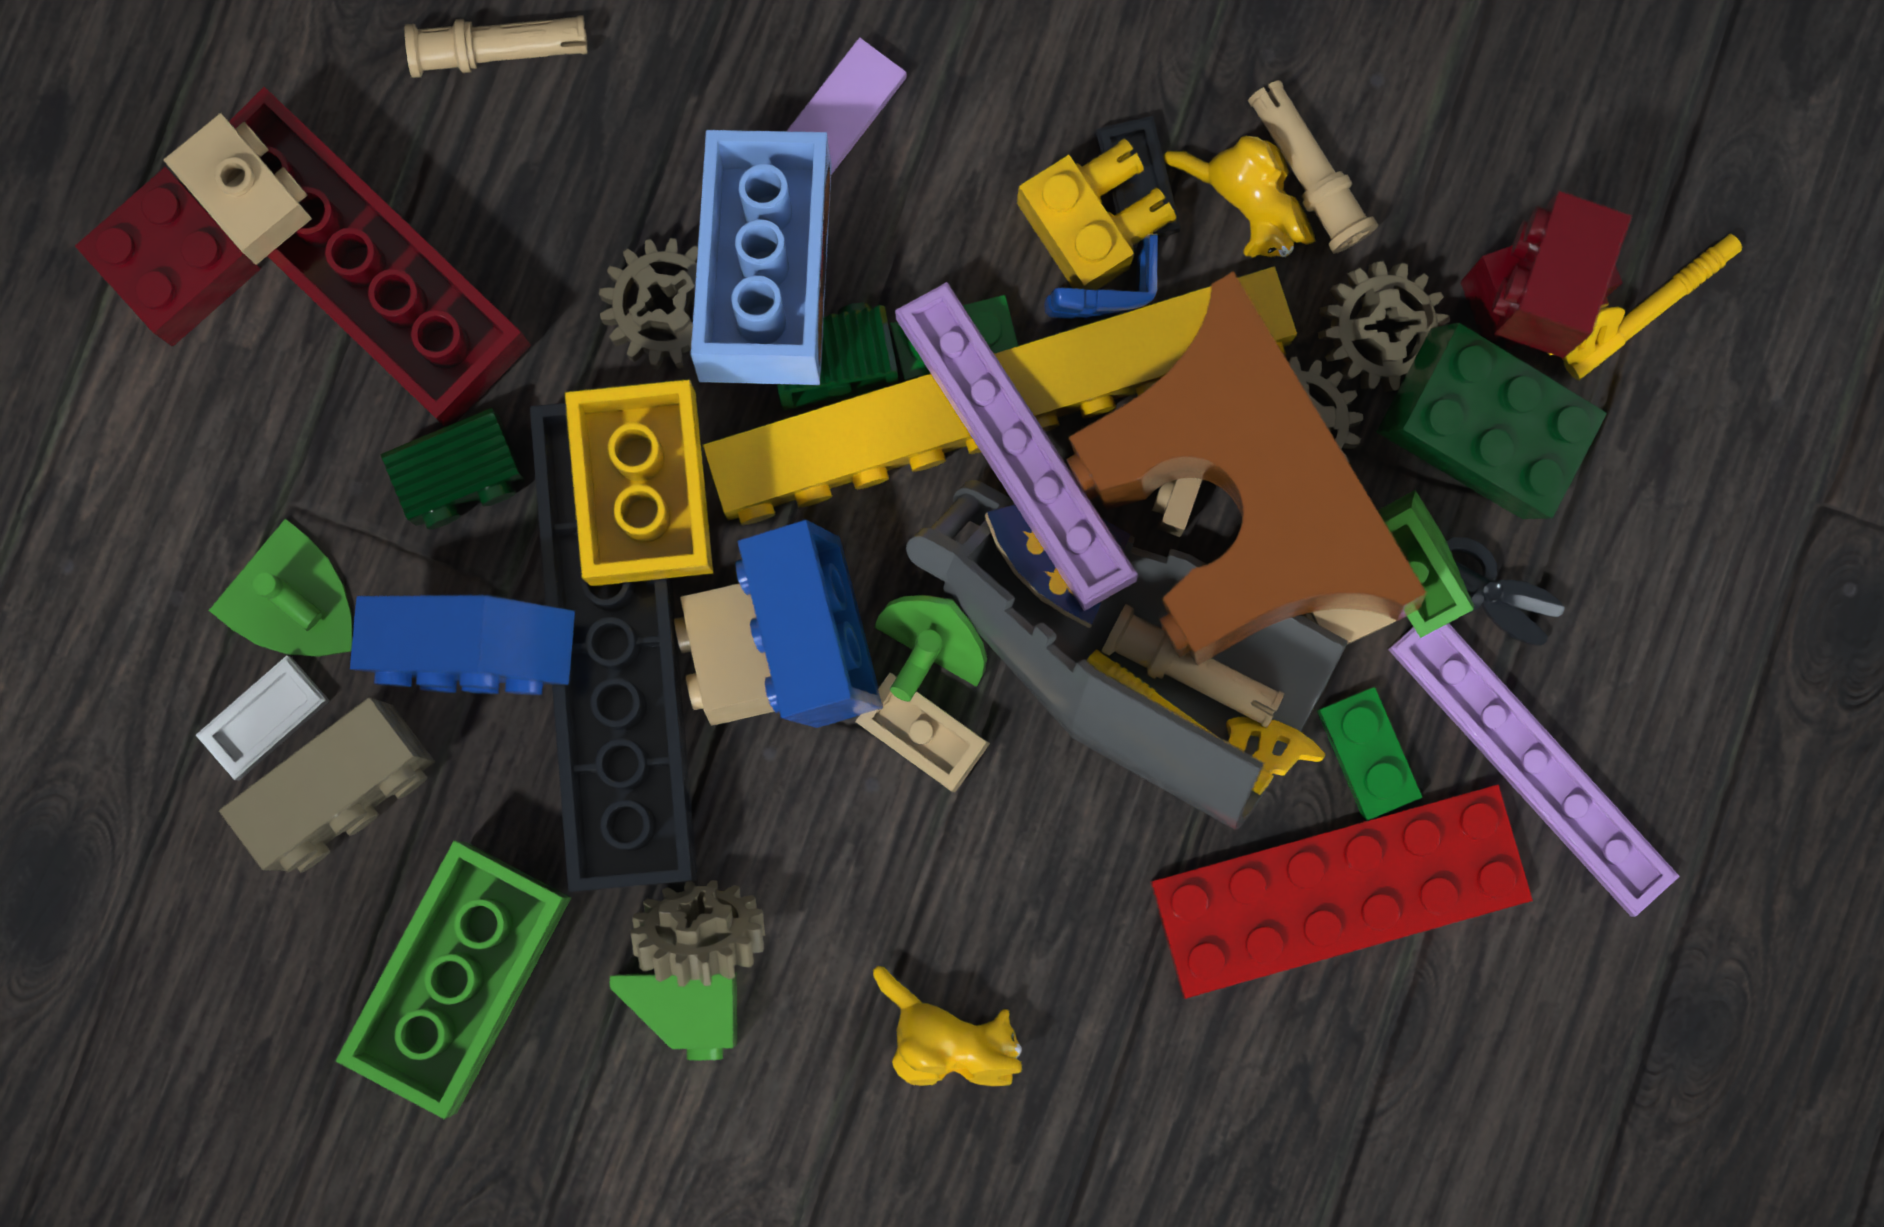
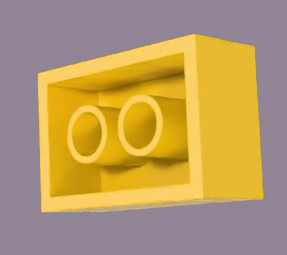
(638, 483)

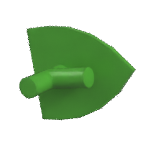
(289, 599)
(936, 634)

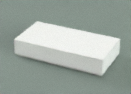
(262, 718)

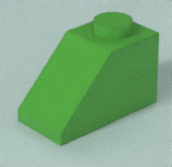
(1431, 562)
(684, 1017)

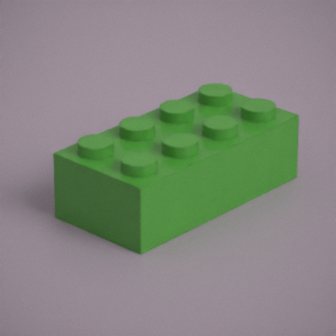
(453, 979)

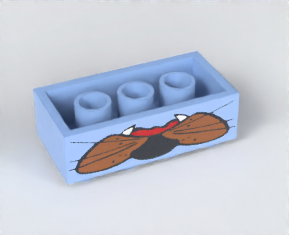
(762, 257)

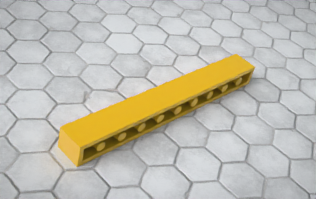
(917, 424)

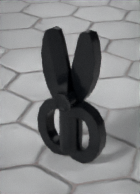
(1504, 597)

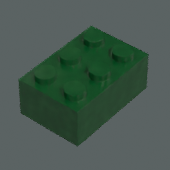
(1491, 422)

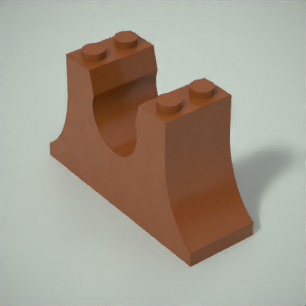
(1248, 426)

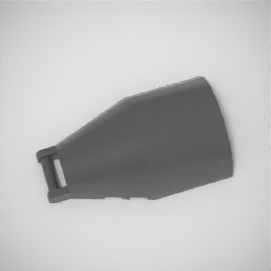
(1098, 711)

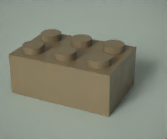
(328, 788)

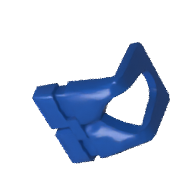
(1104, 304)

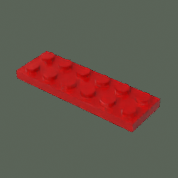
(1341, 891)

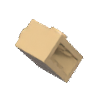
(238, 188)
(725, 658)

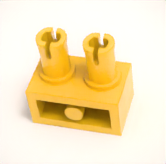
(1075, 227)

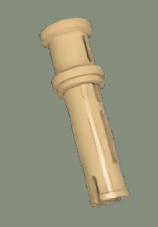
(466, 45)
(1325, 190)
(1151, 648)

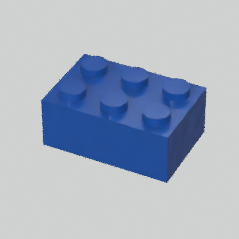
(808, 625)
(462, 641)

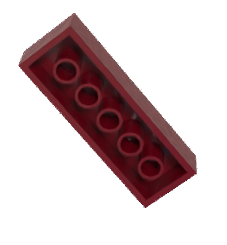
(382, 275)

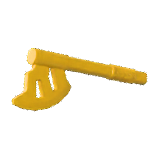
(1614, 329)
(1239, 728)

